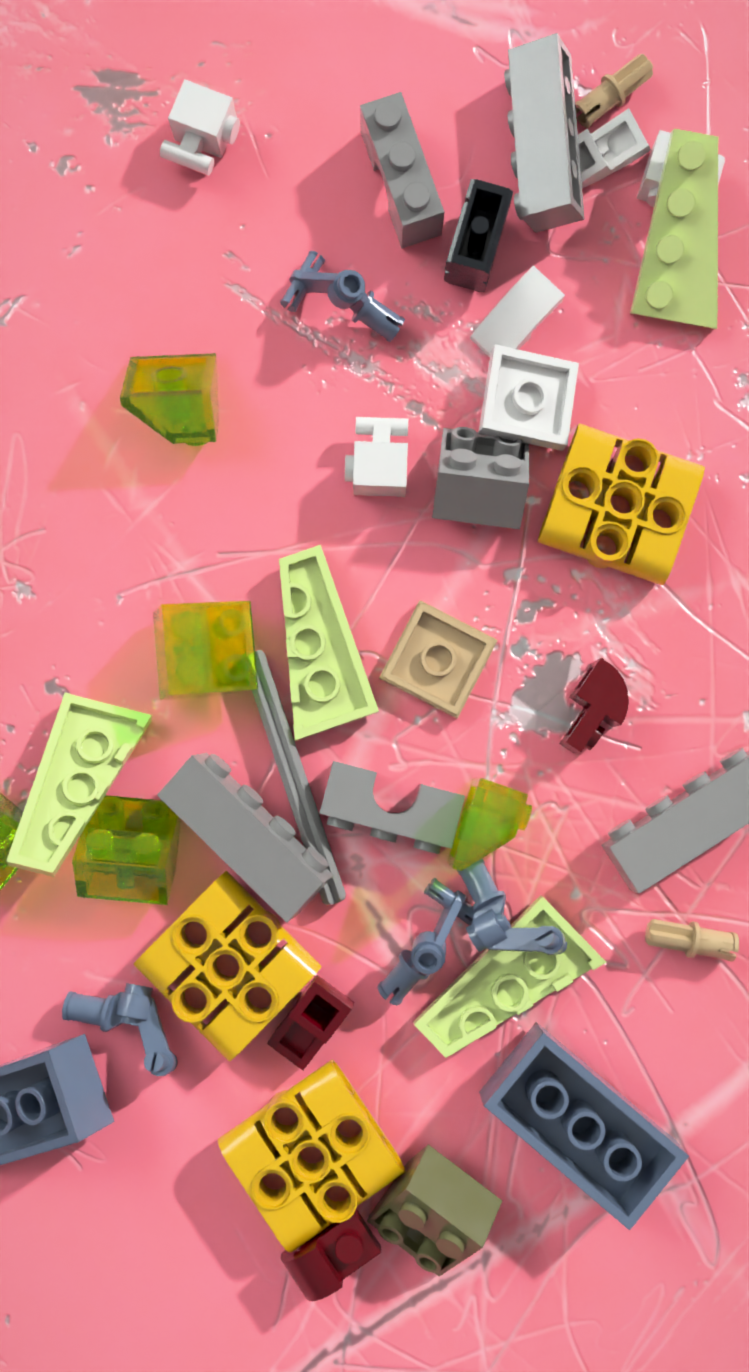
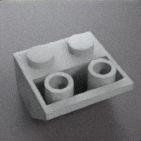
(481, 479)

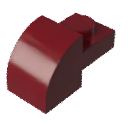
(603, 698)
(310, 1022)
(331, 1257)

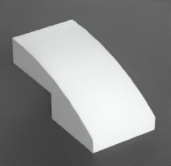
(610, 148)
(518, 312)

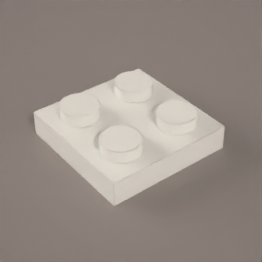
(528, 397)

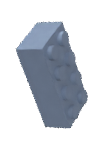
(583, 1126)

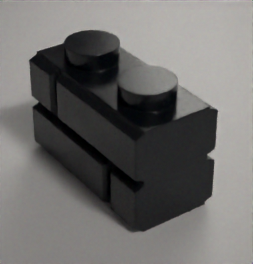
(477, 235)

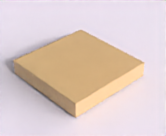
(438, 659)

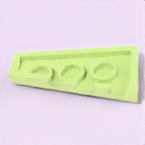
(682, 242)
(322, 656)
(74, 775)
(505, 984)

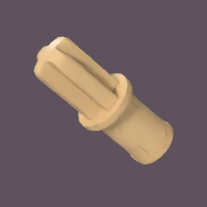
(614, 90)
(692, 939)

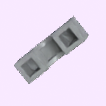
(406, 175)
(429, 820)

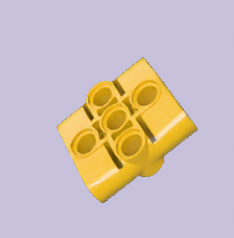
(672, 491)
(239, 1019)
(266, 1147)

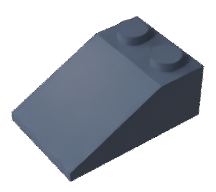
(50, 1100)

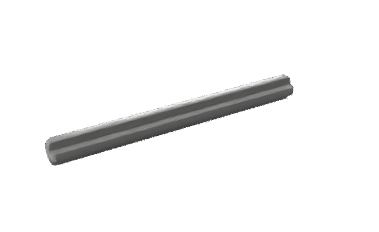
(294, 776)

